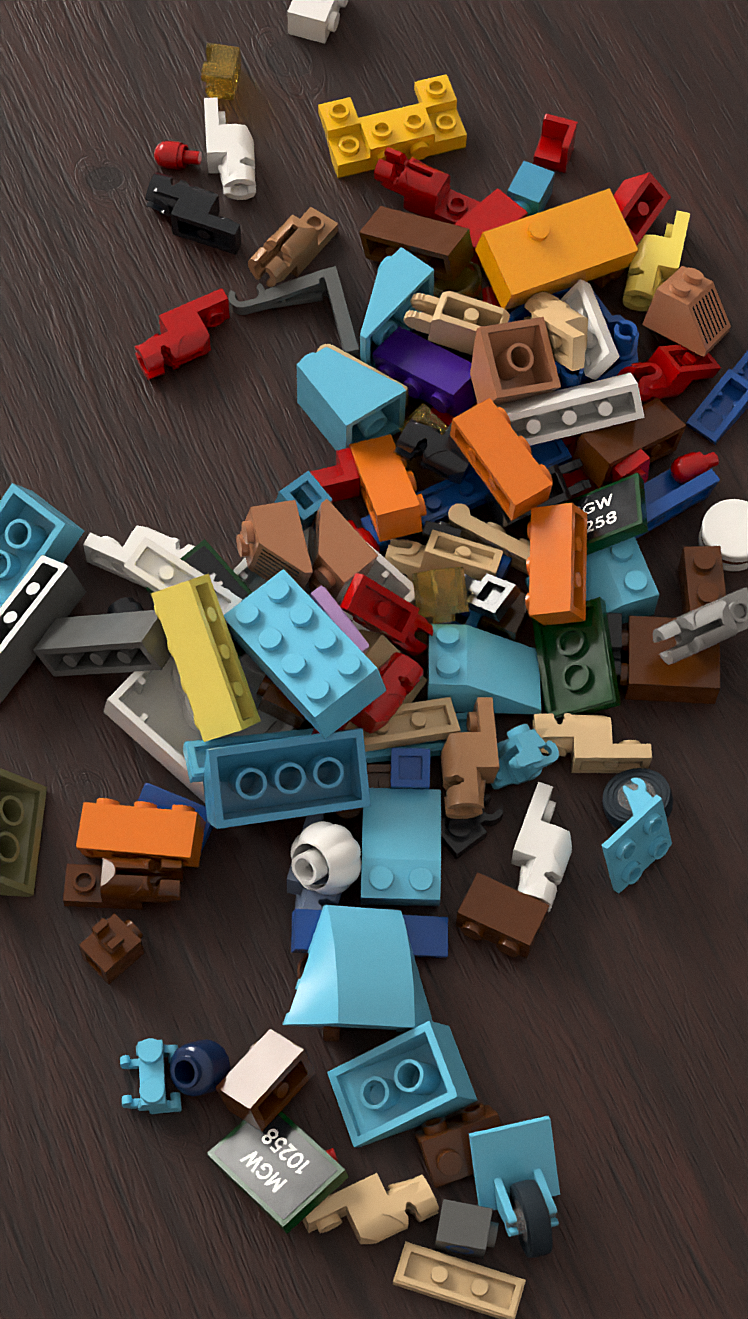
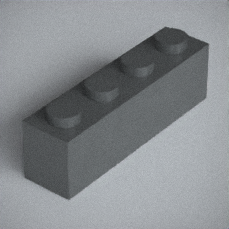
(44, 594)
(104, 644)

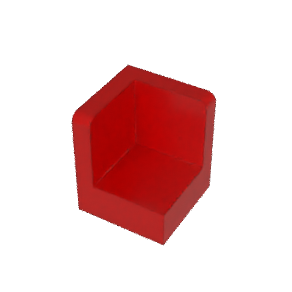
(555, 143)
(342, 479)

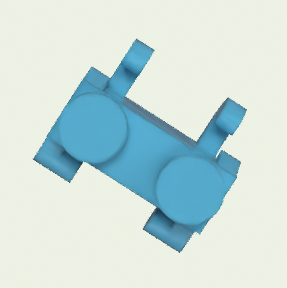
(521, 756)
(152, 1078)

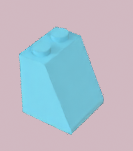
(348, 398)

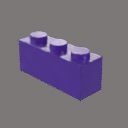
(427, 371)

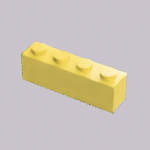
(205, 657)

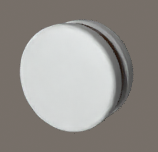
(727, 527)

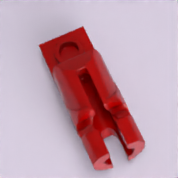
(423, 187)
(182, 334)
(670, 371)
(385, 613)
(400, 677)

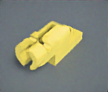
(655, 263)

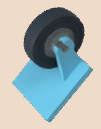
(639, 807)
(518, 1178)

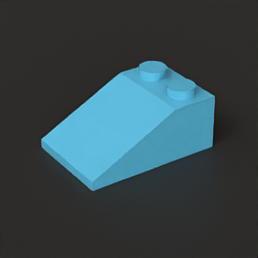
(394, 286)
(27, 531)
(621, 580)
(480, 664)
(401, 848)
(402, 1084)

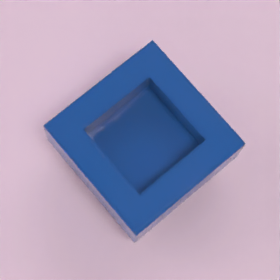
(410, 768)

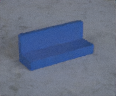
(669, 498)

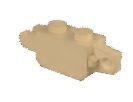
(452, 318)

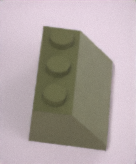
(20, 832)

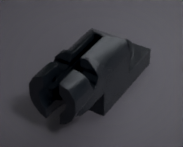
(193, 213)
(437, 451)

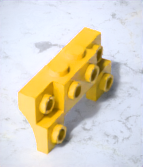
(415, 130)

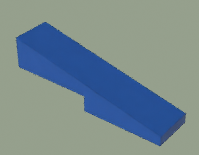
(723, 404)
(426, 933)

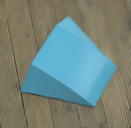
(360, 973)

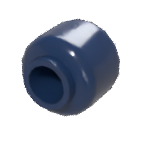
(199, 1067)

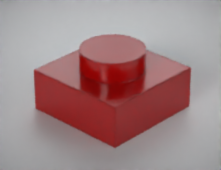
(635, 463)

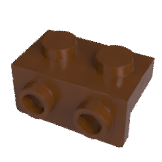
(447, 1142)

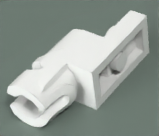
(229, 153)
(111, 556)
(541, 849)

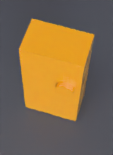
(556, 248)

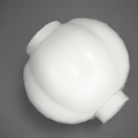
(333, 854)

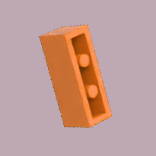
(501, 458)
(388, 488)
(557, 564)
(140, 831)

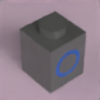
(465, 1229)

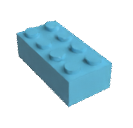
(304, 653)

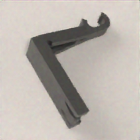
(301, 291)

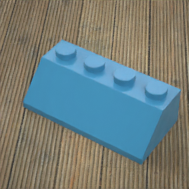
(285, 778)

